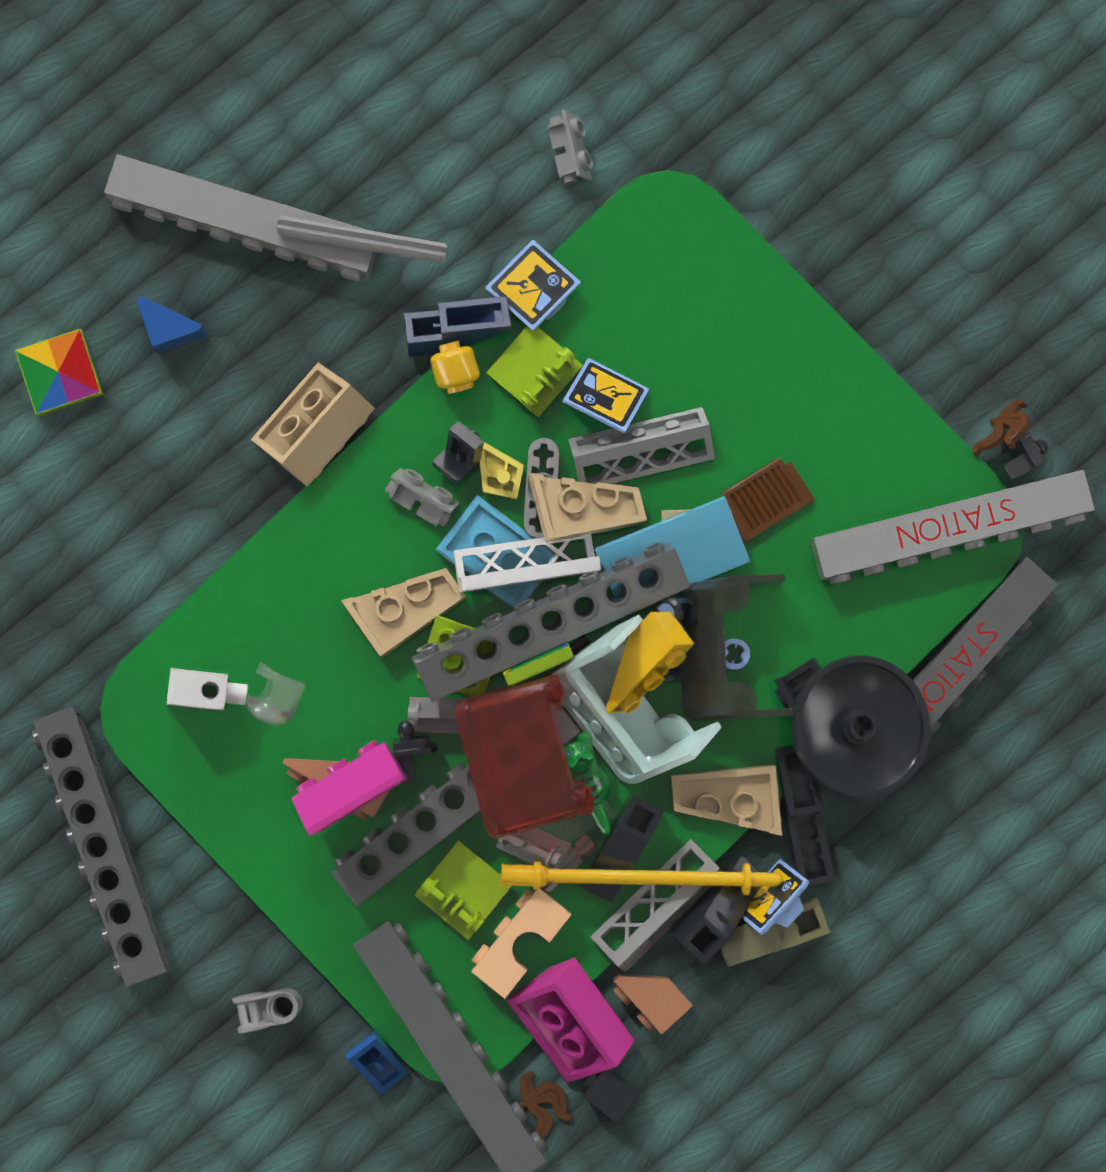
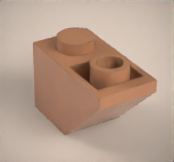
(655, 997)

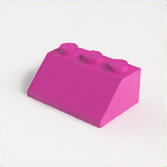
(347, 787)
(571, 1021)

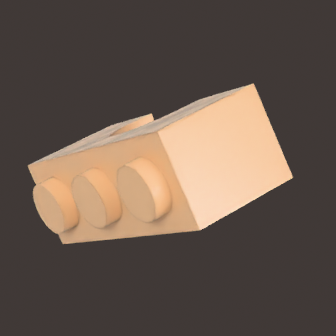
(498, 964)

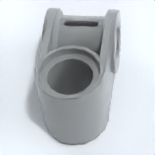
(260, 1009)

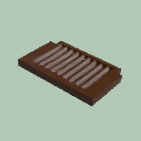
(766, 498)

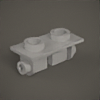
(568, 133)
(411, 487)
(433, 716)
(536, 846)

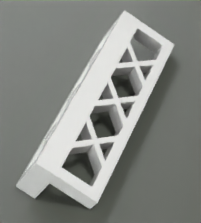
(525, 574)

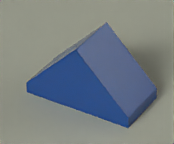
(166, 327)
(377, 1062)

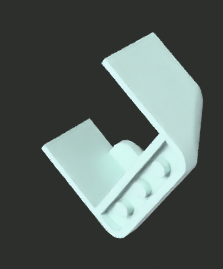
(631, 743)

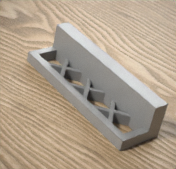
(646, 436)
(660, 920)

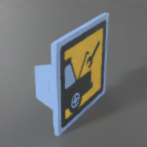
(534, 285)
(605, 395)
(779, 903)

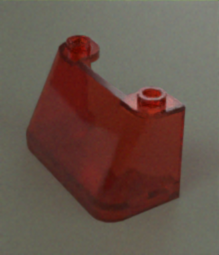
(520, 758)

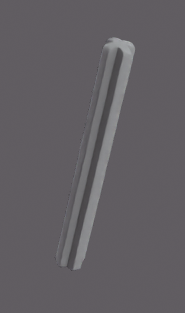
(361, 239)

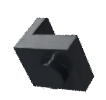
(461, 453)
(792, 683)

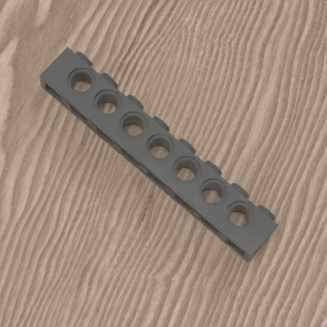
(666, 581)
(118, 858)
(361, 885)

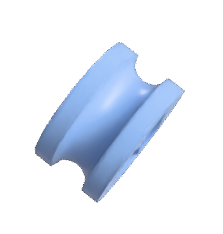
(743, 656)

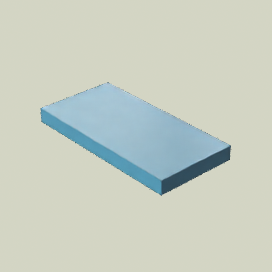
(702, 537)

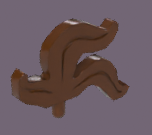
(1009, 418)
(545, 1092)

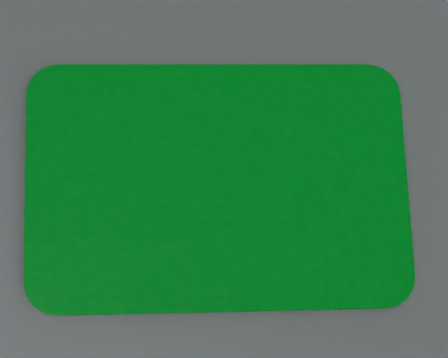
(702, 318)

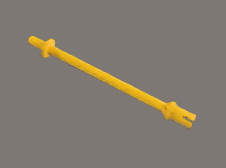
(539, 875)

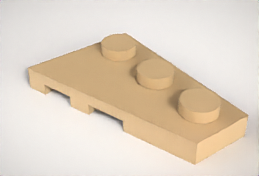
(582, 509)
(403, 610)
(731, 795)

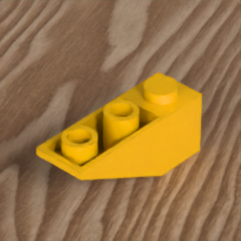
(648, 654)

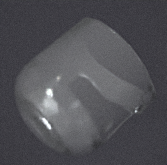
(278, 699)

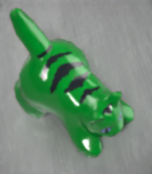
(585, 768)

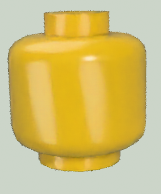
(455, 367)

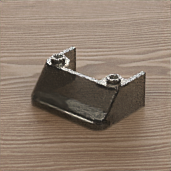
(706, 691)

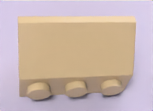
(313, 424)

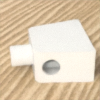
(186, 688)

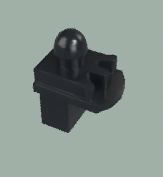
(1024, 457)
(410, 745)

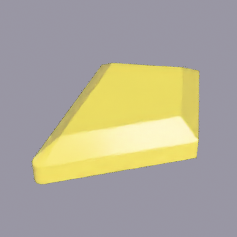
(500, 473)

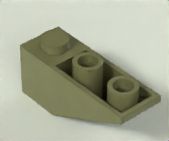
(749, 944)

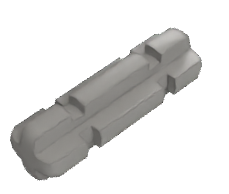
(574, 857)

